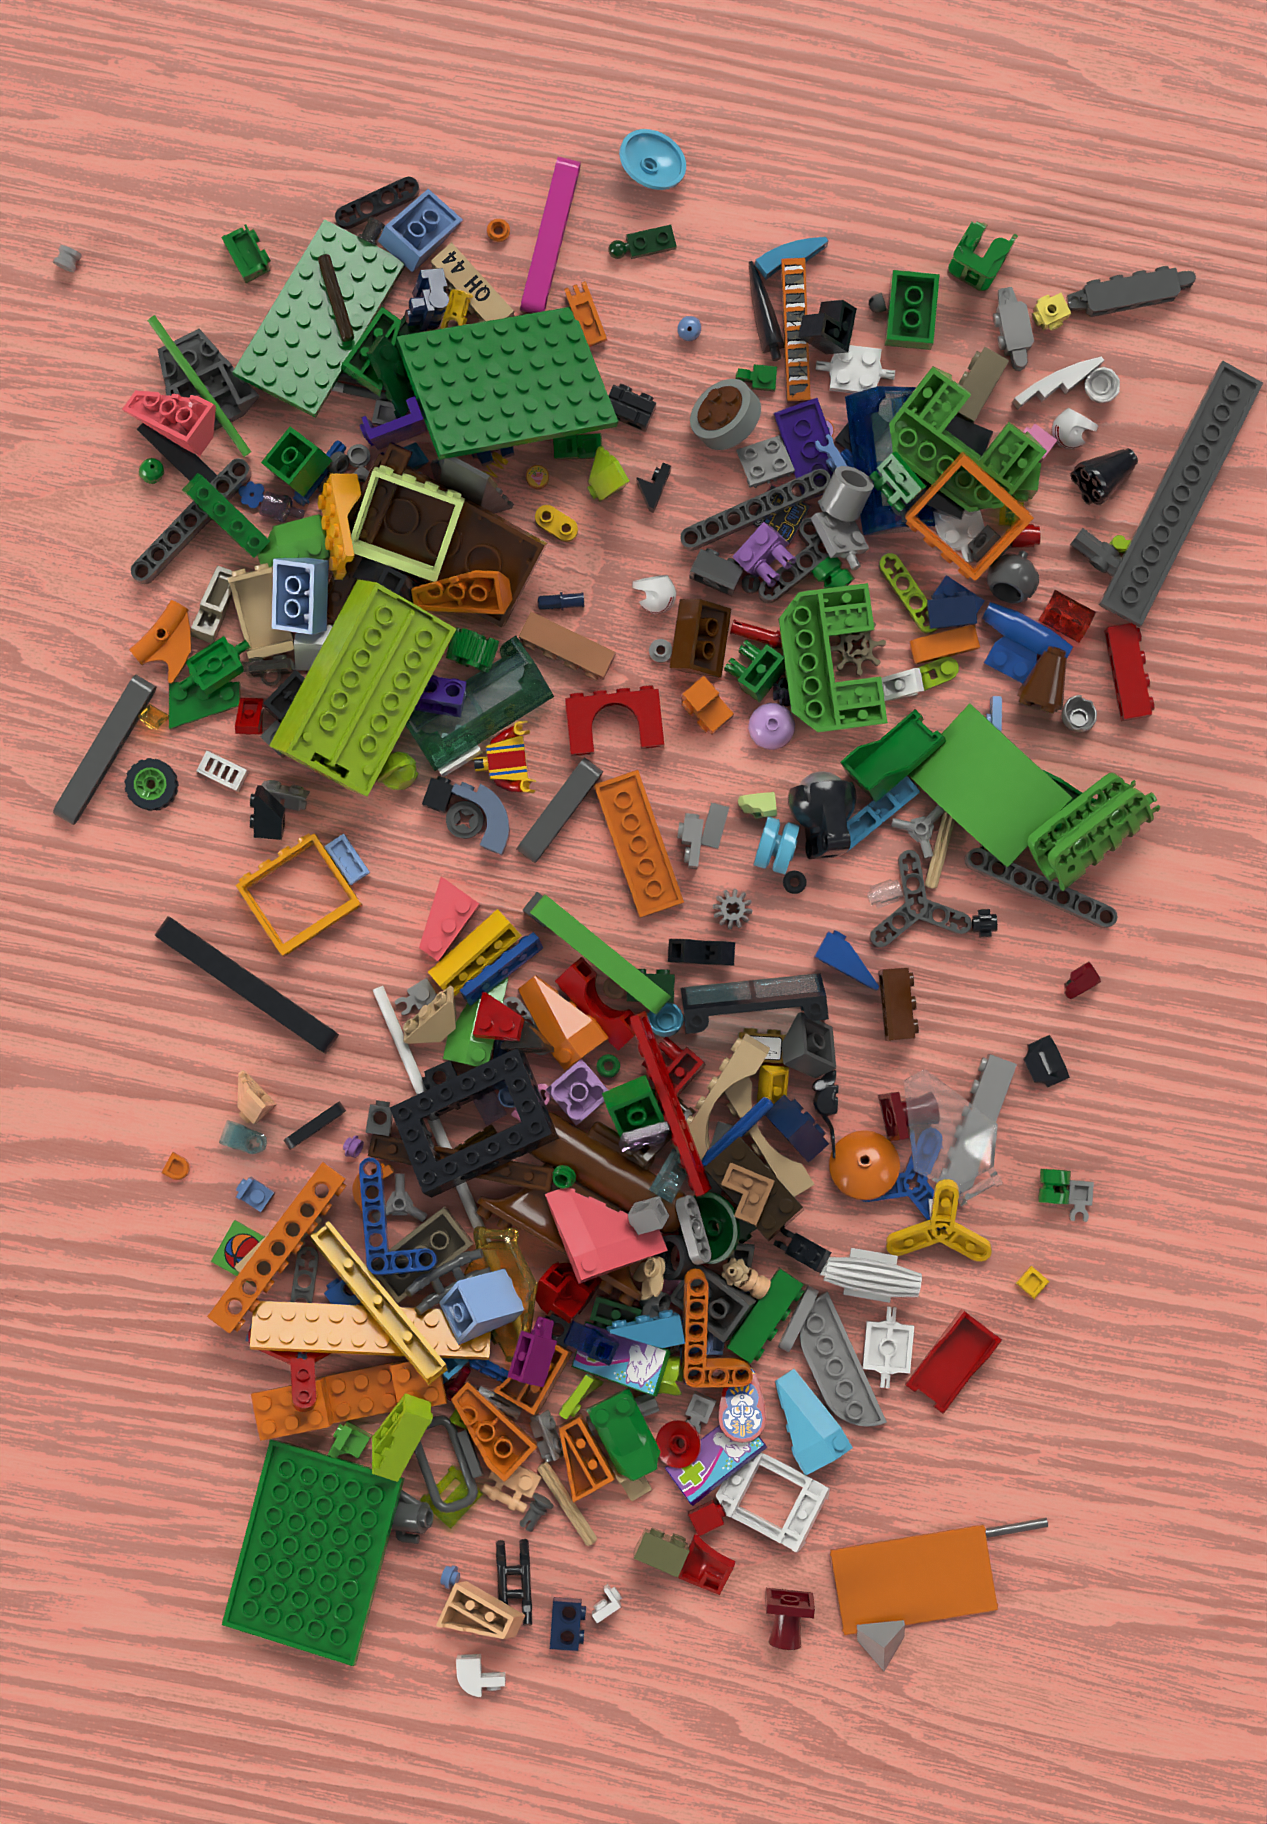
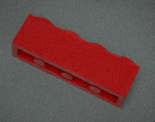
(1128, 671)

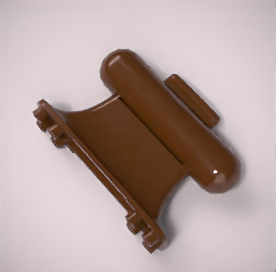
(600, 1173)

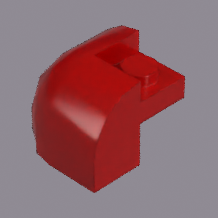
(562, 1294)

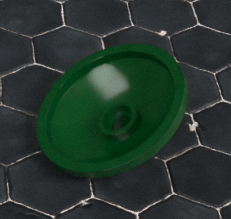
(718, 1210)

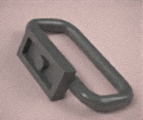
(467, 1460)

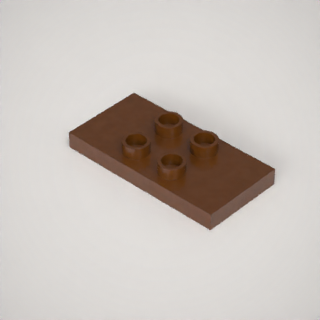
(480, 541)

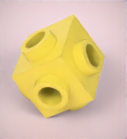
(1051, 312)

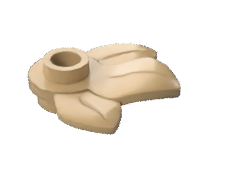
(651, 1276)

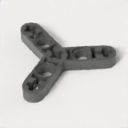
(925, 913)

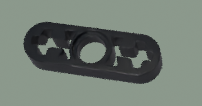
(314, 1125)

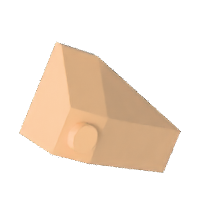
(252, 1099)

